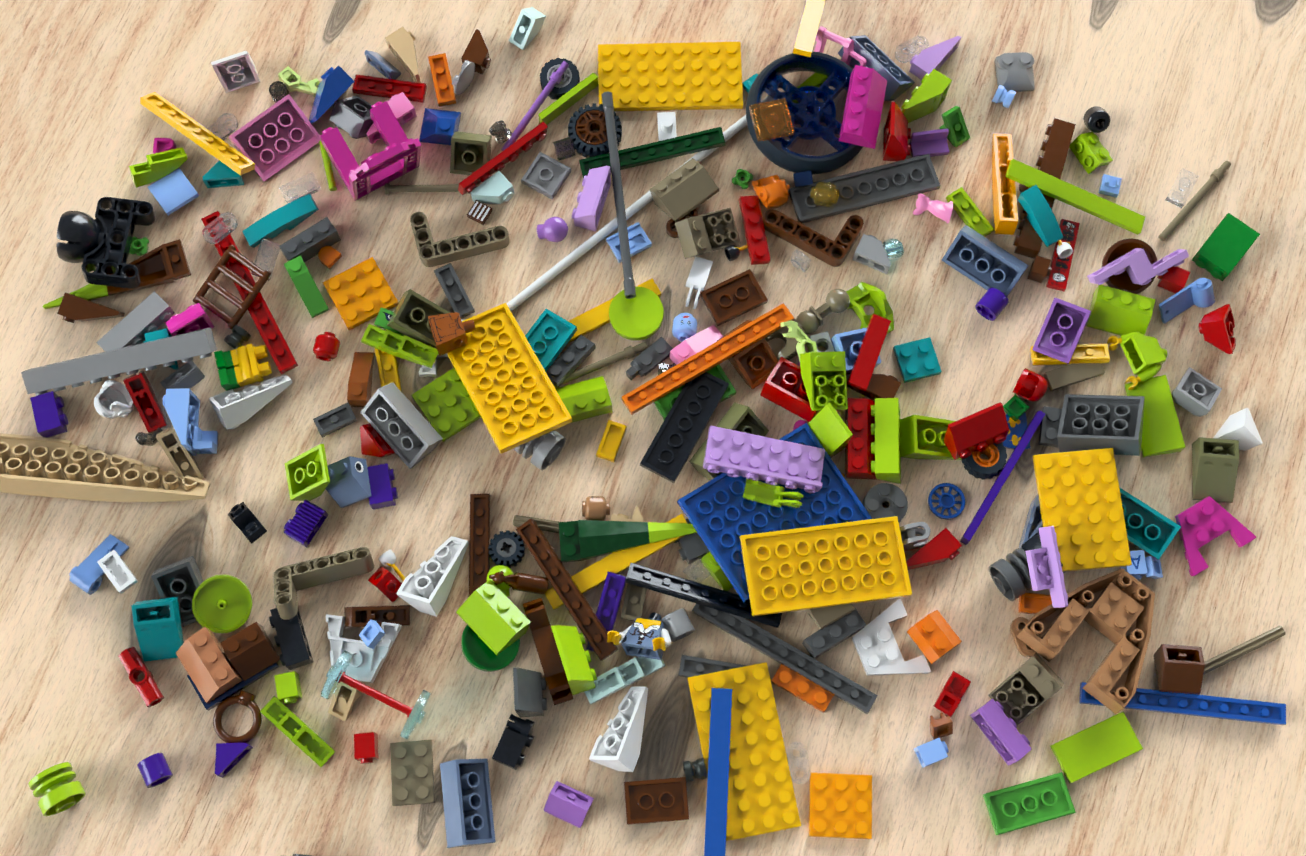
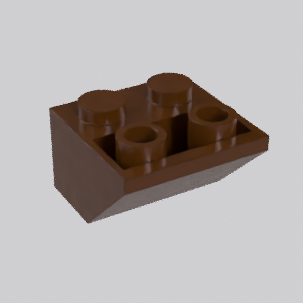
(1179, 668)

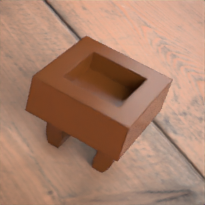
(941, 727)

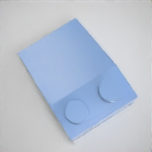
(183, 412)

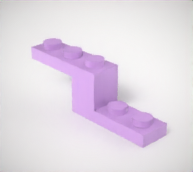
(1138, 266)

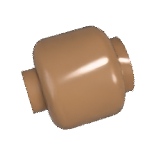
(595, 508)

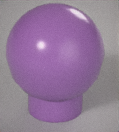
(553, 229)

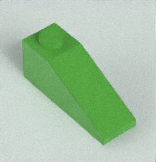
(306, 286)

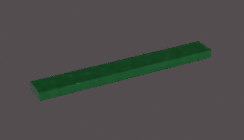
(658, 150)

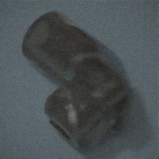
(146, 438)

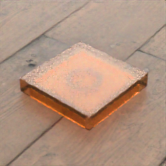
(771, 119)

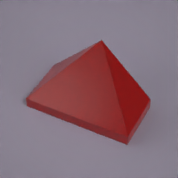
(372, 443)

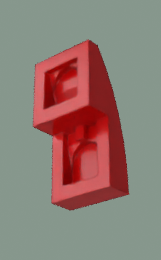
(952, 693)

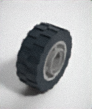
(570, 76)

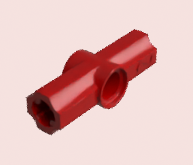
(147, 687)

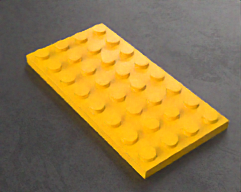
(671, 76)
(507, 381)
(825, 566)
(759, 774)

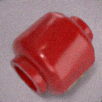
(326, 346)

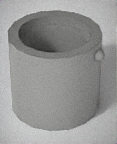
(678, 624)

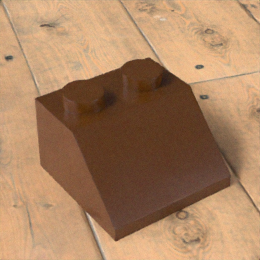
(250, 651)

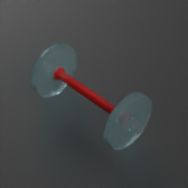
(337, 674)

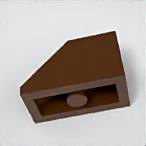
(477, 53)

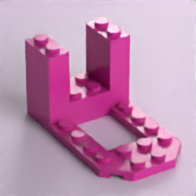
(380, 168)

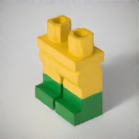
(242, 366)

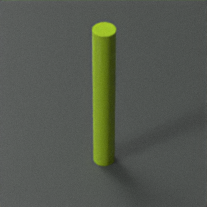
(328, 168)

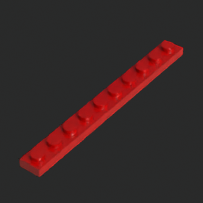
(258, 309)

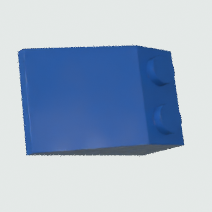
(332, 86)

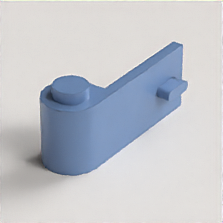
(1197, 293)
(89, 573)

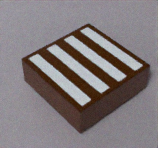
(479, 212)

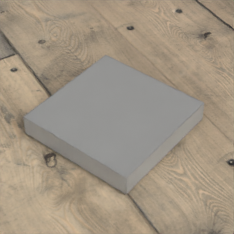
(546, 175)

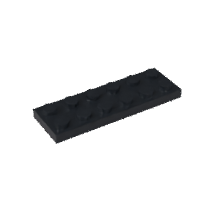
(684, 426)

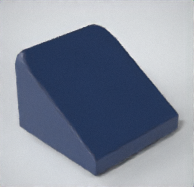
(803, 178)

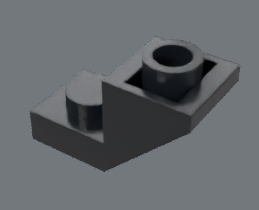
(247, 522)

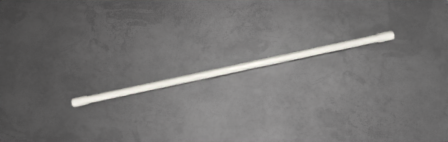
(612, 225)

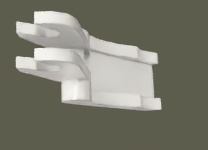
(698, 278)

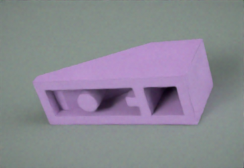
(933, 57)

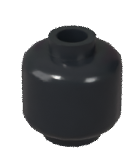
(1096, 119)

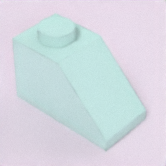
(527, 27)
(493, 190)

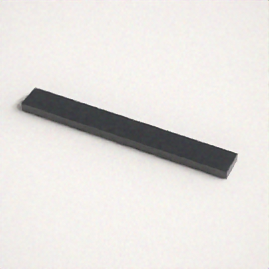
(696, 593)

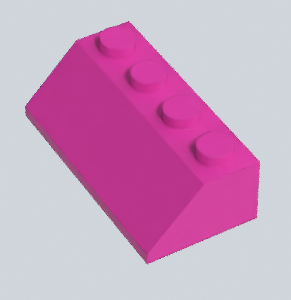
(863, 107)

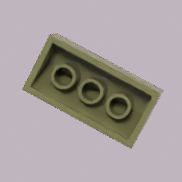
(737, 418)

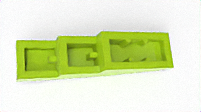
(400, 346)
(297, 731)

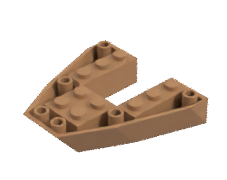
(1120, 611)

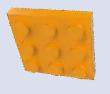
(360, 293)
(840, 806)

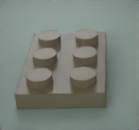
(412, 773)

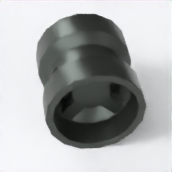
(237, 337)
(699, 767)

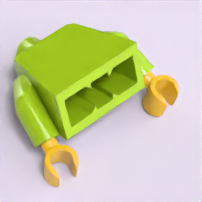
(1142, 354)

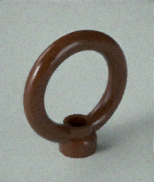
(246, 699)

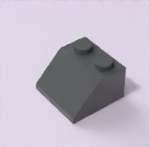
(352, 116)

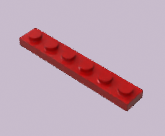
(498, 163)

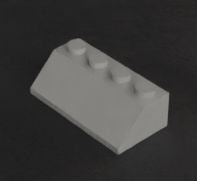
(401, 425)

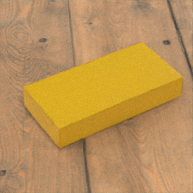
(611, 441)

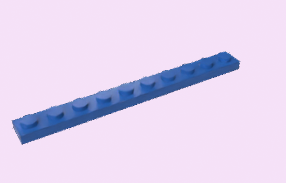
(1200, 706)

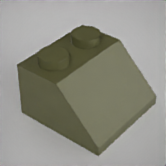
(469, 152)

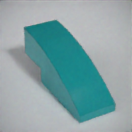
(1040, 215)

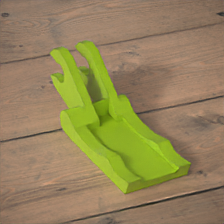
(770, 494)

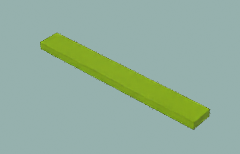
(1075, 196)

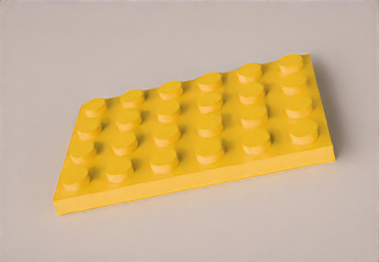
(1085, 507)

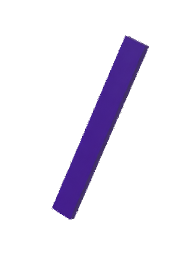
(967, 536)

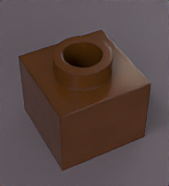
(1039, 269)

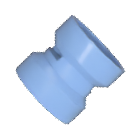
(1003, 96)

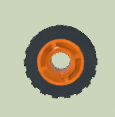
(986, 468)

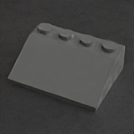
(1101, 423)

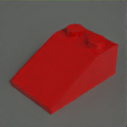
(896, 135)

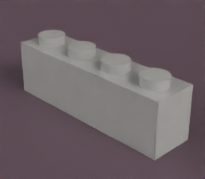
(141, 320)

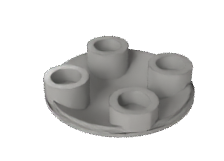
(465, 77)

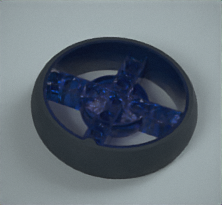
(772, 79)

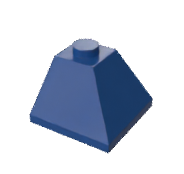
(439, 126)

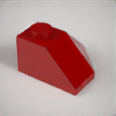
(1218, 328)

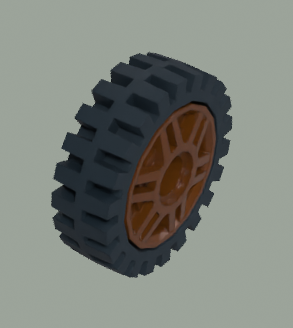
(586, 121)

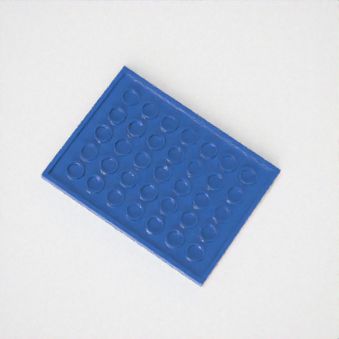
(724, 515)

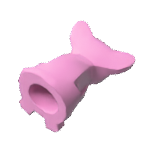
(938, 208)

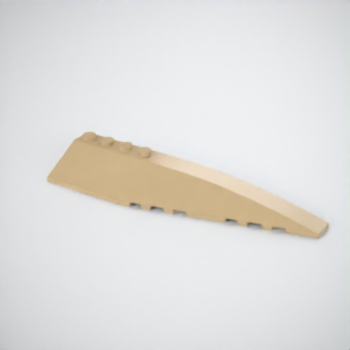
(74, 472)

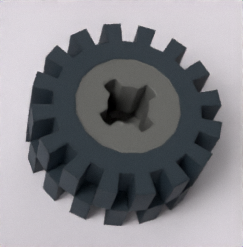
(510, 555)

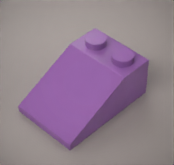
(1062, 330)

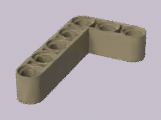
(455, 243)
(314, 573)

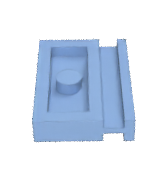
(637, 241)

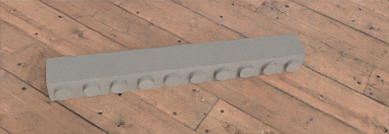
(118, 361)

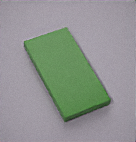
(1029, 803)

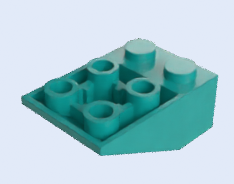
(158, 628)

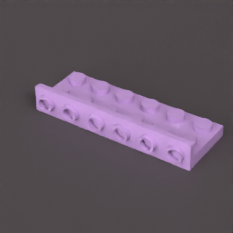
(764, 459)

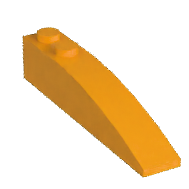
(1002, 187)

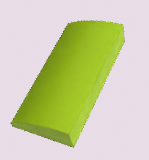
(1160, 422)

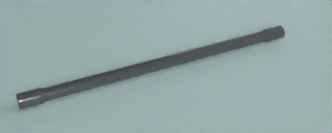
(629, 283)

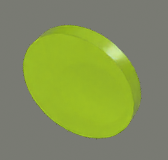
(638, 316)
(222, 603)

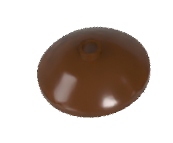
(1120, 248)

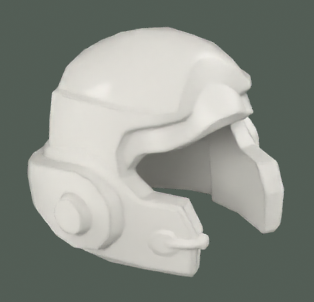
(113, 400)

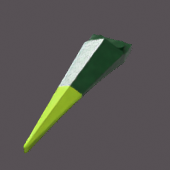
(595, 538)

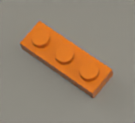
(442, 79)
(802, 688)

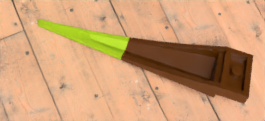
(155, 268)

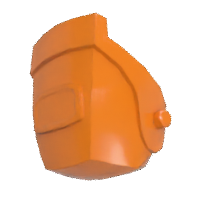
(772, 191)

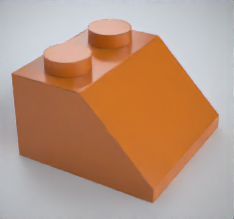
(934, 636)

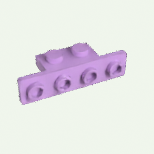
(1046, 568)

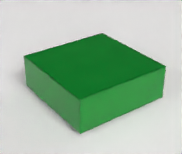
(1015, 408)

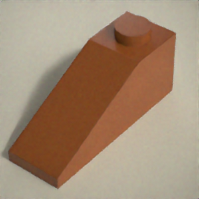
(360, 379)

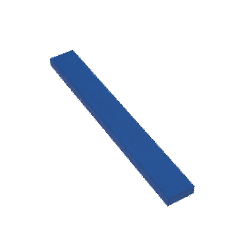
(718, 772)

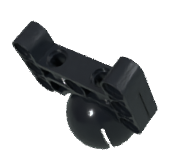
(96, 240)

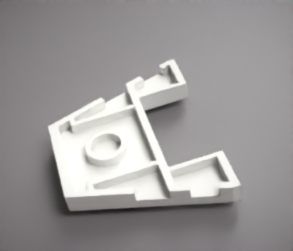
(880, 650)
(365, 660)

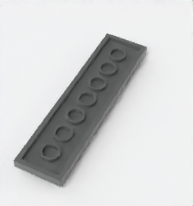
(869, 188)

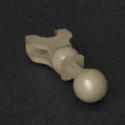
(809, 321)

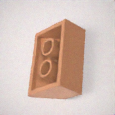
(208, 664)

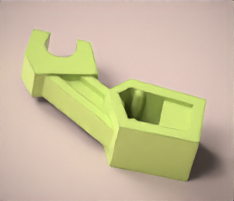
(288, 75)
(800, 336)

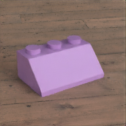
(592, 198)

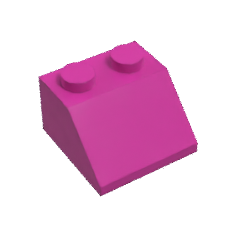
(190, 320)

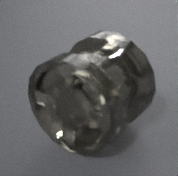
(276, 89)
(500, 132)

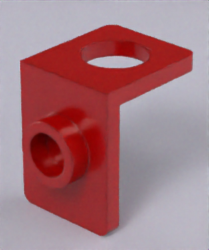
(386, 583)

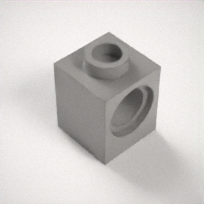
(823, 339)

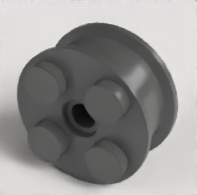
(887, 495)

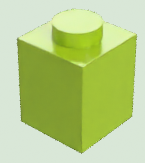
(288, 687)

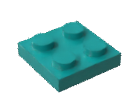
(917, 360)

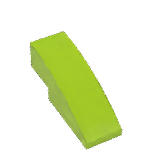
(157, 166)

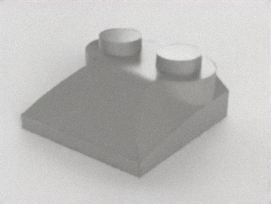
(1015, 71)
(1195, 393)

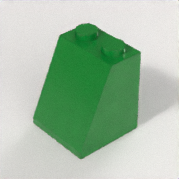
(1225, 247)

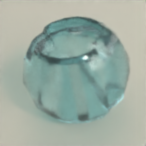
(893, 249)

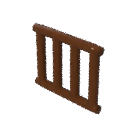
(210, 283)

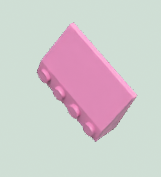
(275, 137)

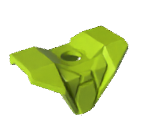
(869, 295)

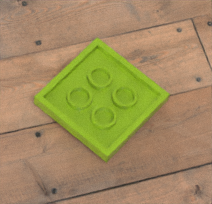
(447, 404)

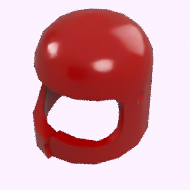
(1031, 386)

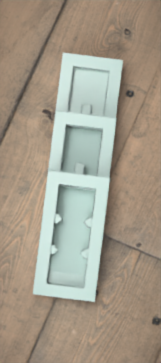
(622, 677)

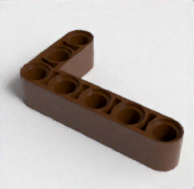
(814, 238)

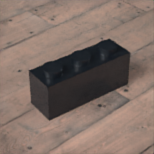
(291, 639)

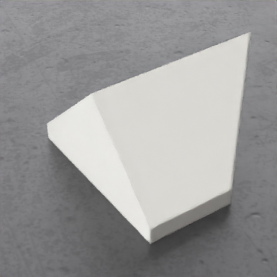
(1240, 427)

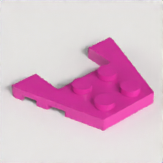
(1203, 524)

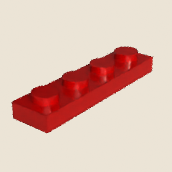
(754, 230)

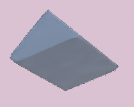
(382, 65)

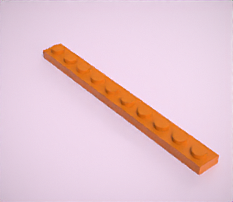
(706, 359)

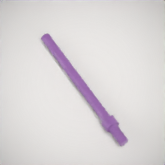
(555, 79)

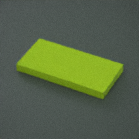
(1096, 747)

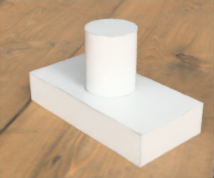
(666, 125)
(117, 571)

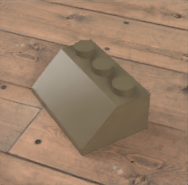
(684, 190)

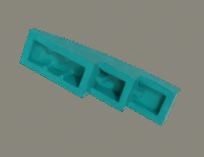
(283, 218)

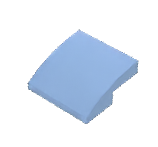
(173, 191)

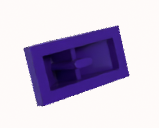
(228, 756)

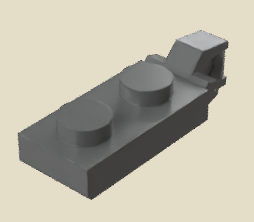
(649, 359)

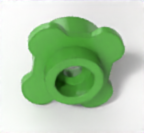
(742, 174)
(143, 249)

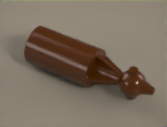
(522, 582)

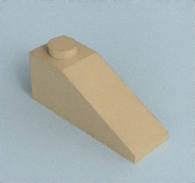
(402, 46)
(177, 454)

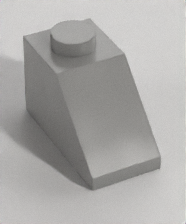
(872, 254)

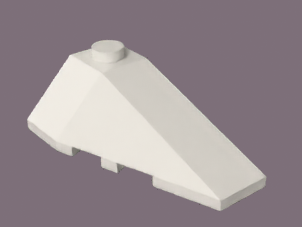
(239, 406)
(432, 583)
(622, 740)

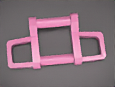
(848, 45)

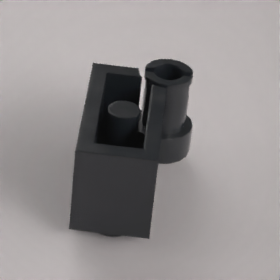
(514, 742)

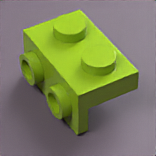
(1090, 152)

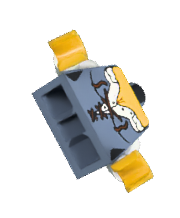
(643, 638)

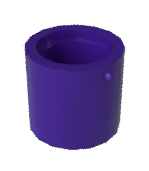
(991, 304)
(154, 770)

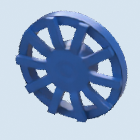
(946, 501)

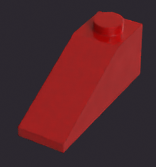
(145, 401)
(935, 551)

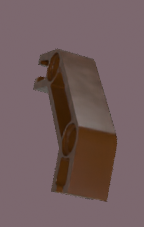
(548, 651)

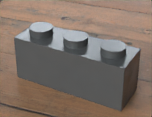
(311, 241)
(833, 634)

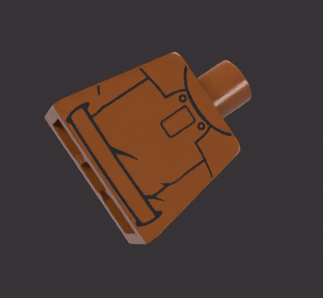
(449, 331)

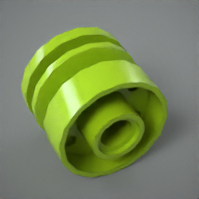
(56, 789)

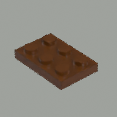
(733, 297)
(656, 800)

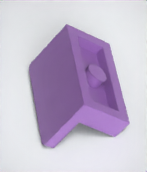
(929, 142)
(568, 804)

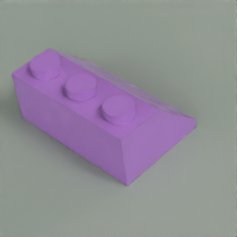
(1001, 732)

